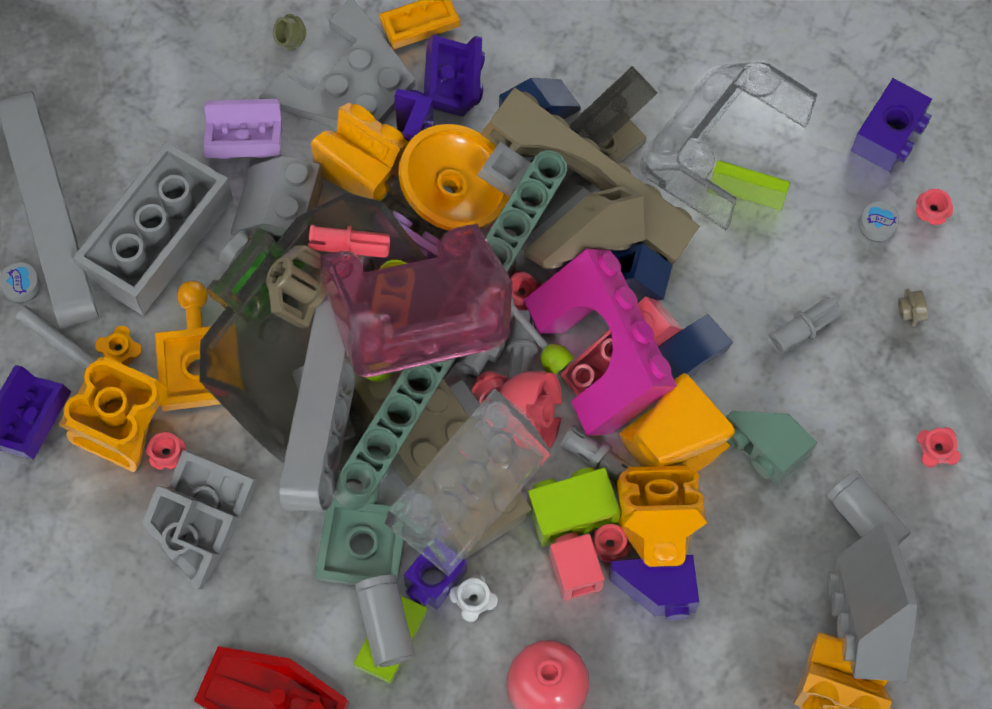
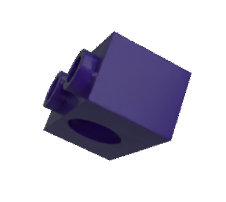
(896, 106)

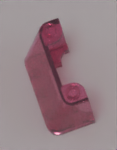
(422, 307)

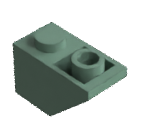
(772, 442)

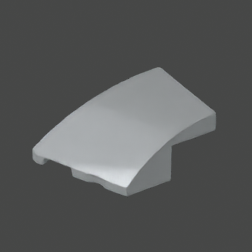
(198, 514)

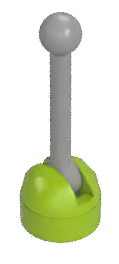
(553, 356)

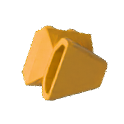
(359, 153)
(113, 412)
(679, 430)
(660, 511)
(830, 681)

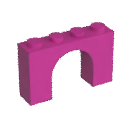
(637, 369)

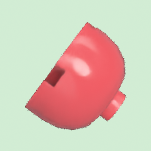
(536, 396)
(548, 677)

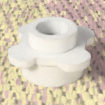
(473, 586)

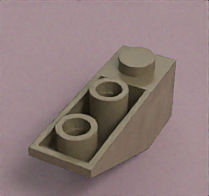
(600, 222)

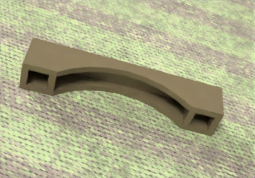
(531, 129)

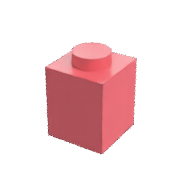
(576, 566)

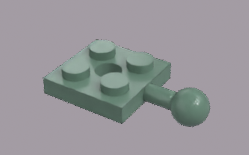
(335, 557)

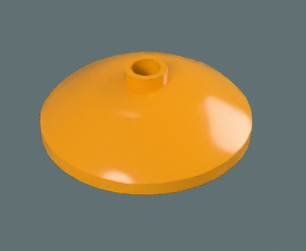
(450, 158)

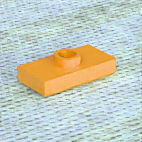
(418, 21)

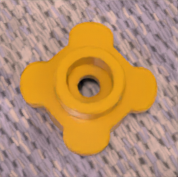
(121, 336)

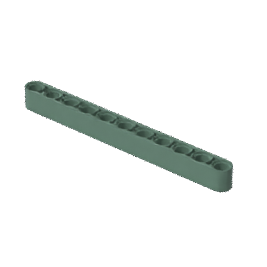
(411, 403)

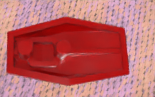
(263, 682)

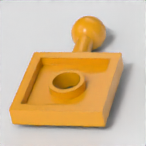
(181, 347)

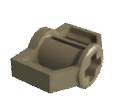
(305, 288)

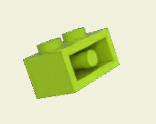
(573, 505)

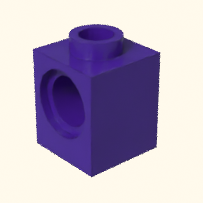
(431, 593)

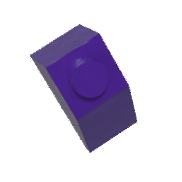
(660, 590)

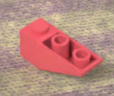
(596, 359)

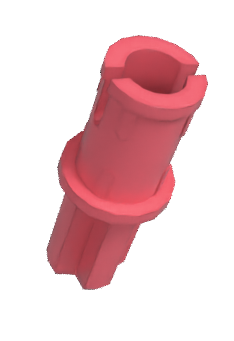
(350, 240)

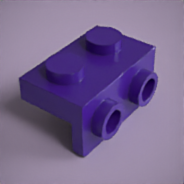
(454, 74)
(413, 112)
(28, 411)

